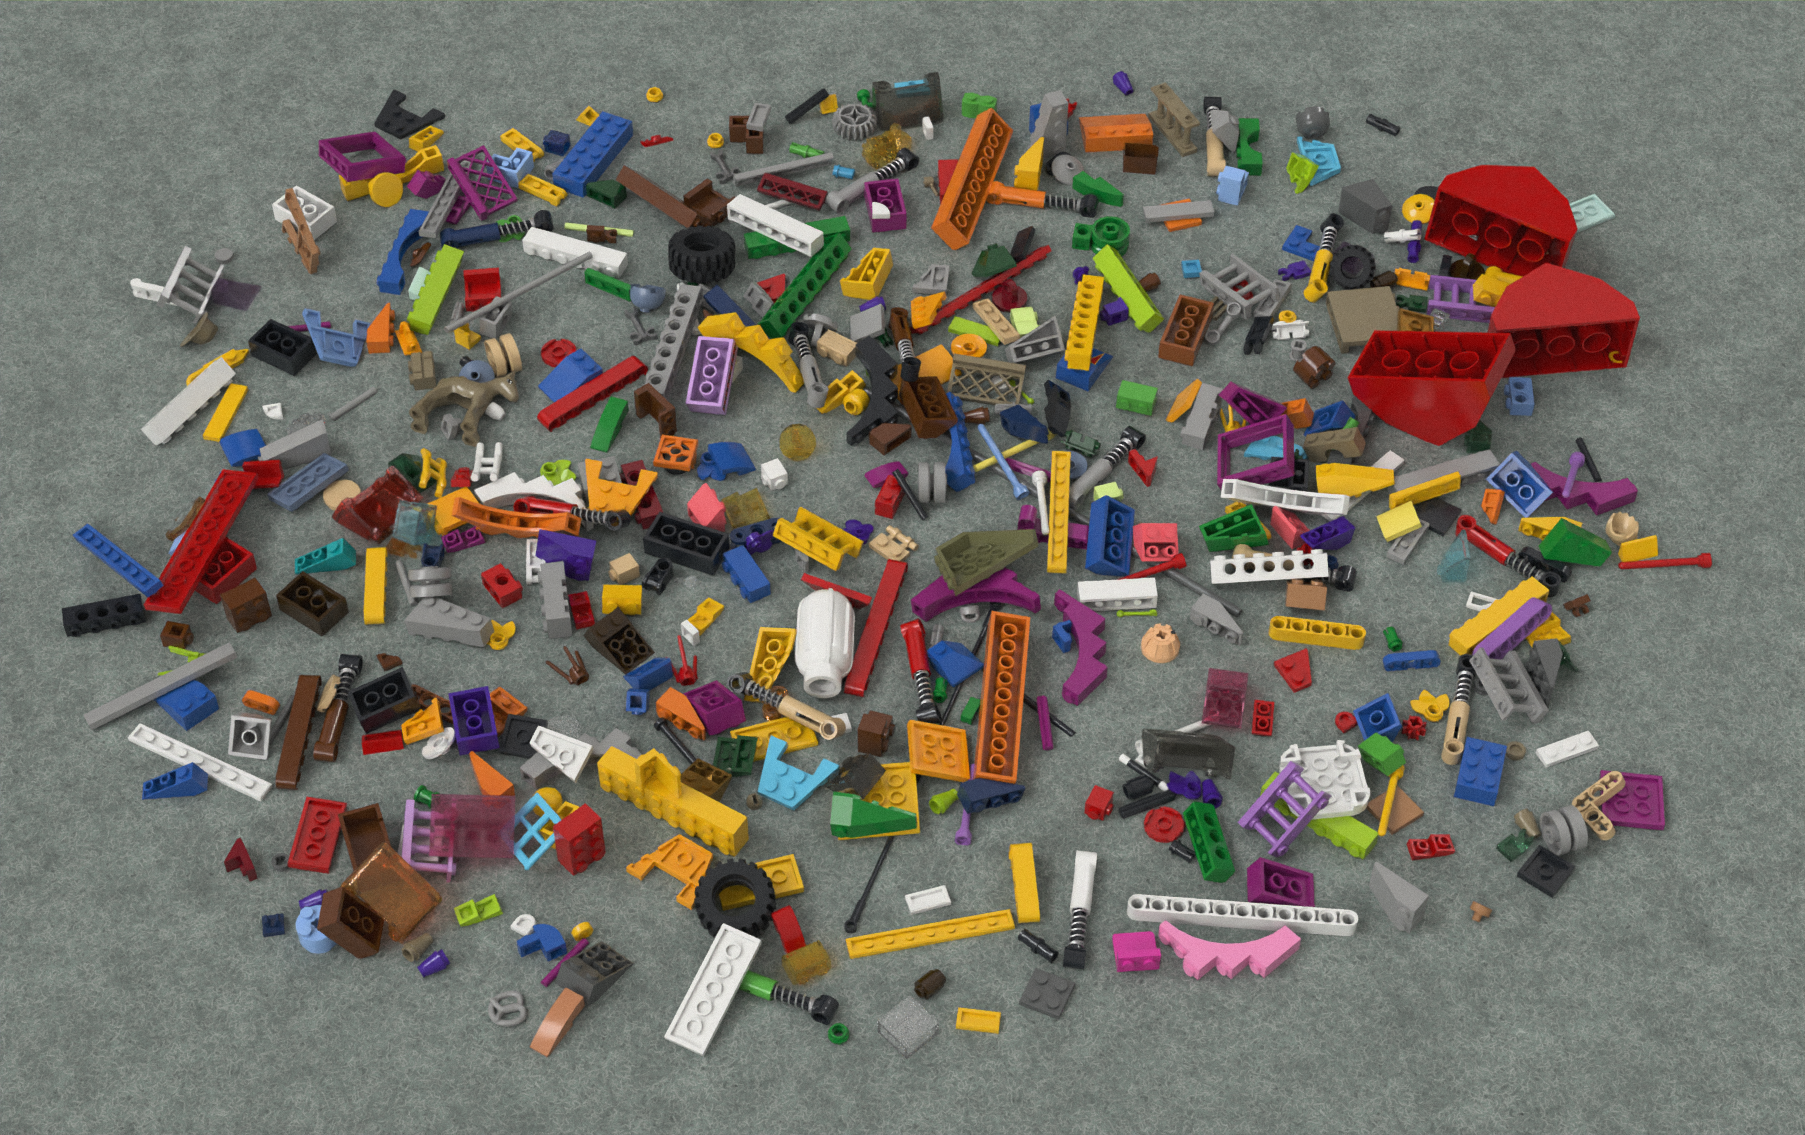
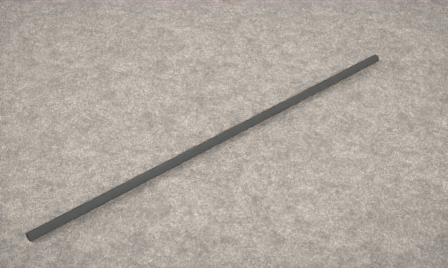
(1081, 519)

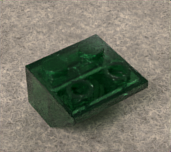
(411, 468)

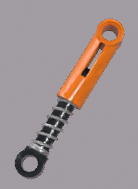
(1033, 198)

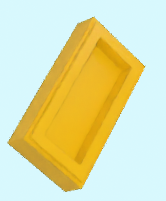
(978, 1020)

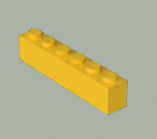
(1477, 629)

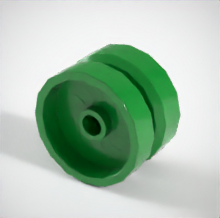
(1110, 231)

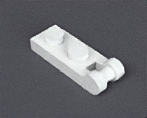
(148, 291)
(532, 562)

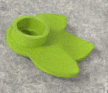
(559, 471)

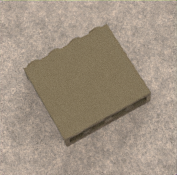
(1359, 313)

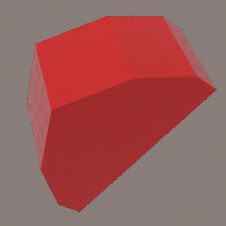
(1512, 213)
(1564, 323)
(1430, 380)

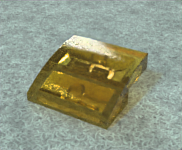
(738, 513)

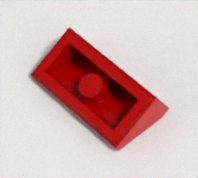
(382, 742)

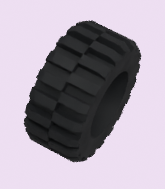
(701, 254)
(729, 875)

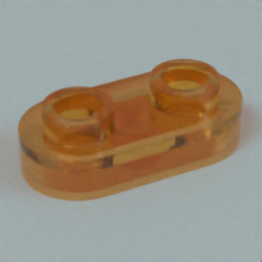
(767, 707)

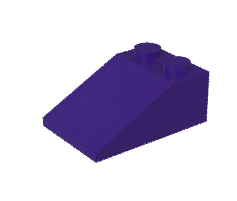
(574, 551)

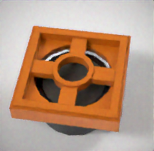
(676, 458)

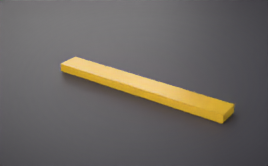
(1059, 512)
(930, 934)

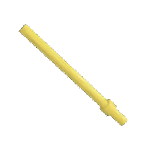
(1012, 451)

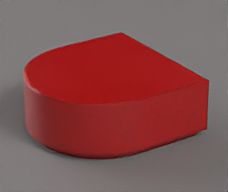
(1345, 721)

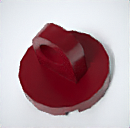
(1009, 296)

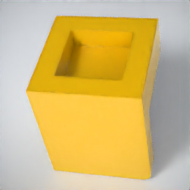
(466, 337)

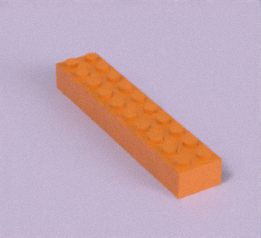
(972, 179)
(1002, 698)

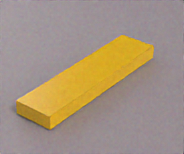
(225, 412)
(1426, 490)

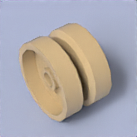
(503, 355)

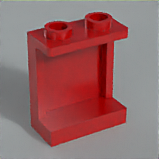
(481, 287)

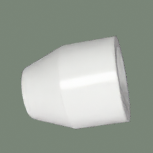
(495, 411)

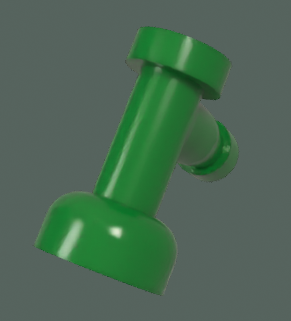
(863, 96)

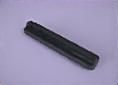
(806, 106)
(1146, 803)

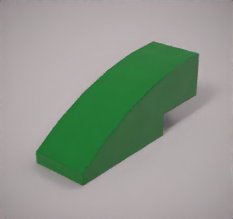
(1099, 187)
(609, 424)

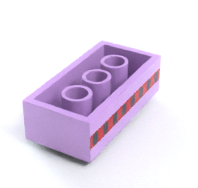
(711, 375)

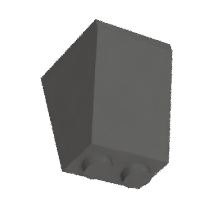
(1366, 206)

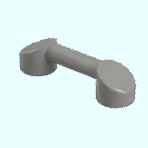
(1233, 313)

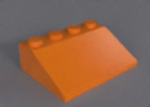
(1113, 131)

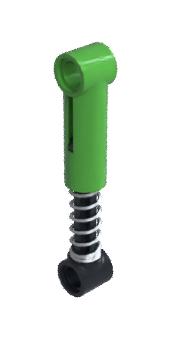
(821, 1008)

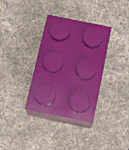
(889, 194)

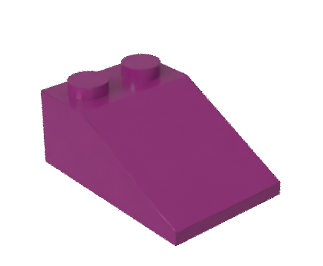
(716, 707)
(1279, 884)

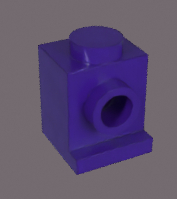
(1114, 312)

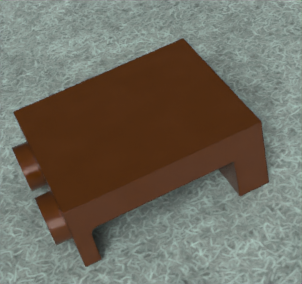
(708, 201)
(651, 402)

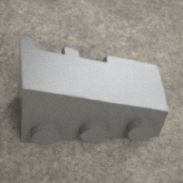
(1037, 344)
(1202, 417)

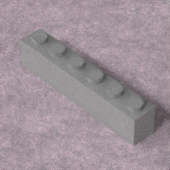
(1471, 468)

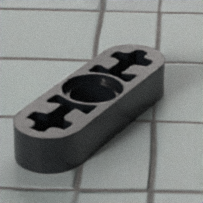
(1531, 555)

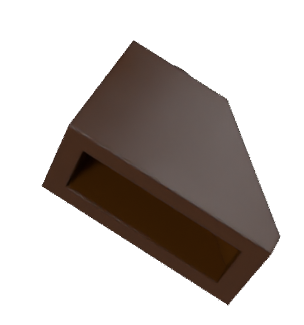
(889, 436)

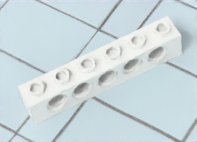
(1319, 568)

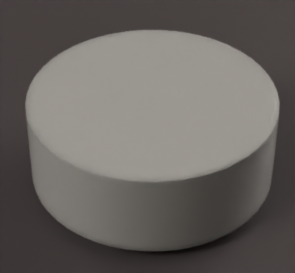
(224, 256)

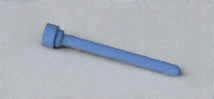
(1019, 489)

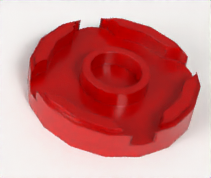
(552, 354)
(1158, 827)

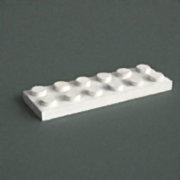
(713, 989)

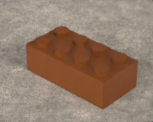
(1186, 330)

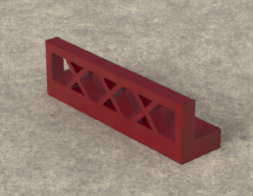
(792, 188)

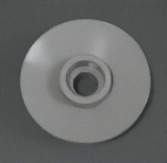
(1064, 173)

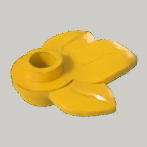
(501, 634)
(1428, 703)

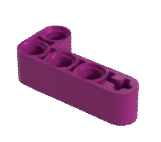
(1076, 532)

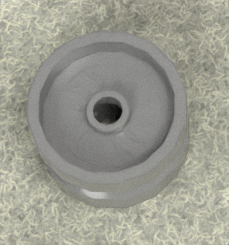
(932, 482)
(430, 581)
(1564, 830)

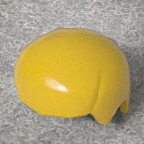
(551, 796)

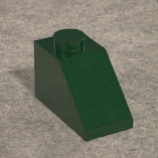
(607, 192)

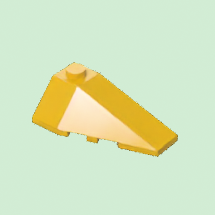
(1351, 479)
(770, 655)

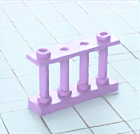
(410, 848)

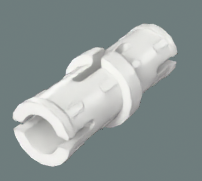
(1402, 235)

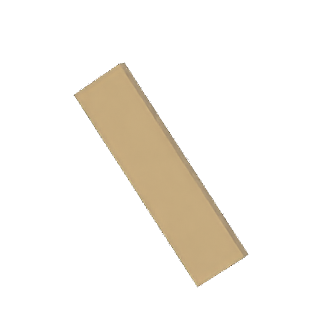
(996, 321)

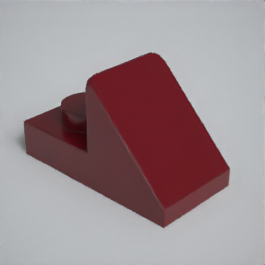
(239, 858)

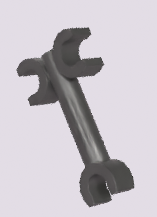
(725, 175)
(641, 335)

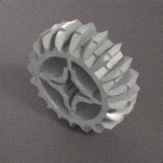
(864, 123)

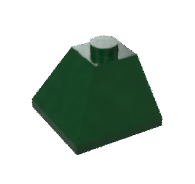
(993, 261)

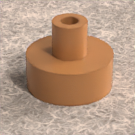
(1480, 910)

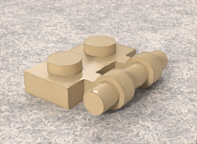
(889, 548)

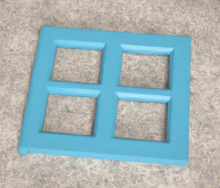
(533, 830)

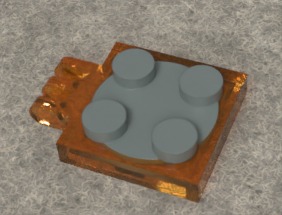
(185, 518)

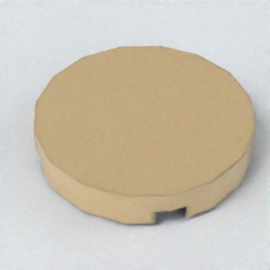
(339, 491)
(327, 694)

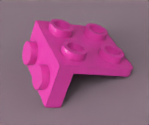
(1136, 951)

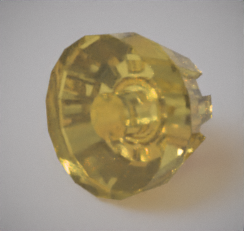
(879, 151)

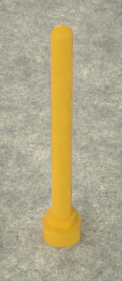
(1394, 777)

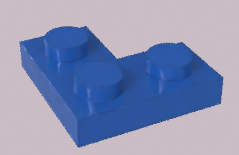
(1298, 244)

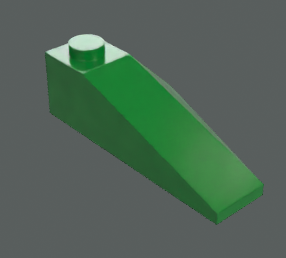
(860, 818)

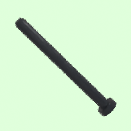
(661, 724)

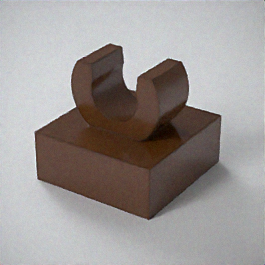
(1577, 604)

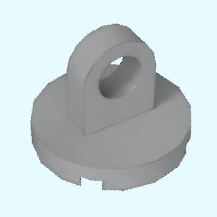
(819, 324)

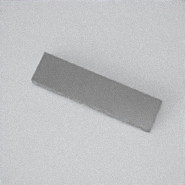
(1178, 211)

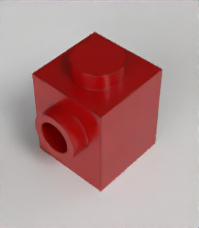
(1099, 803)

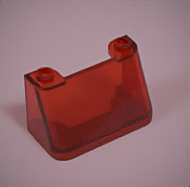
(376, 506)

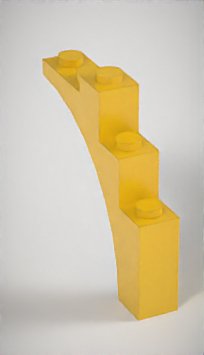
(752, 339)

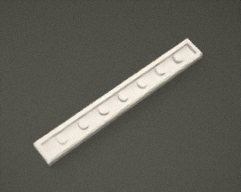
(216, 769)

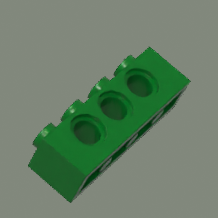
(1208, 842)

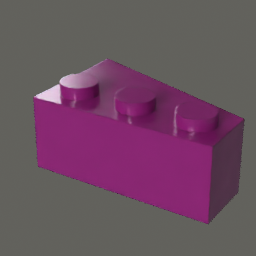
(1251, 405)

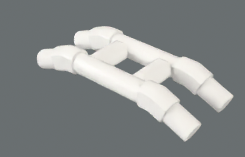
(480, 460)

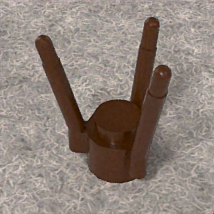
(577, 673)

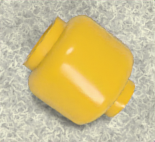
(856, 401)

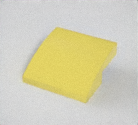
(1399, 521)

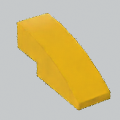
(839, 389)

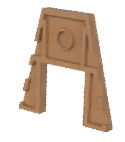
(304, 241)

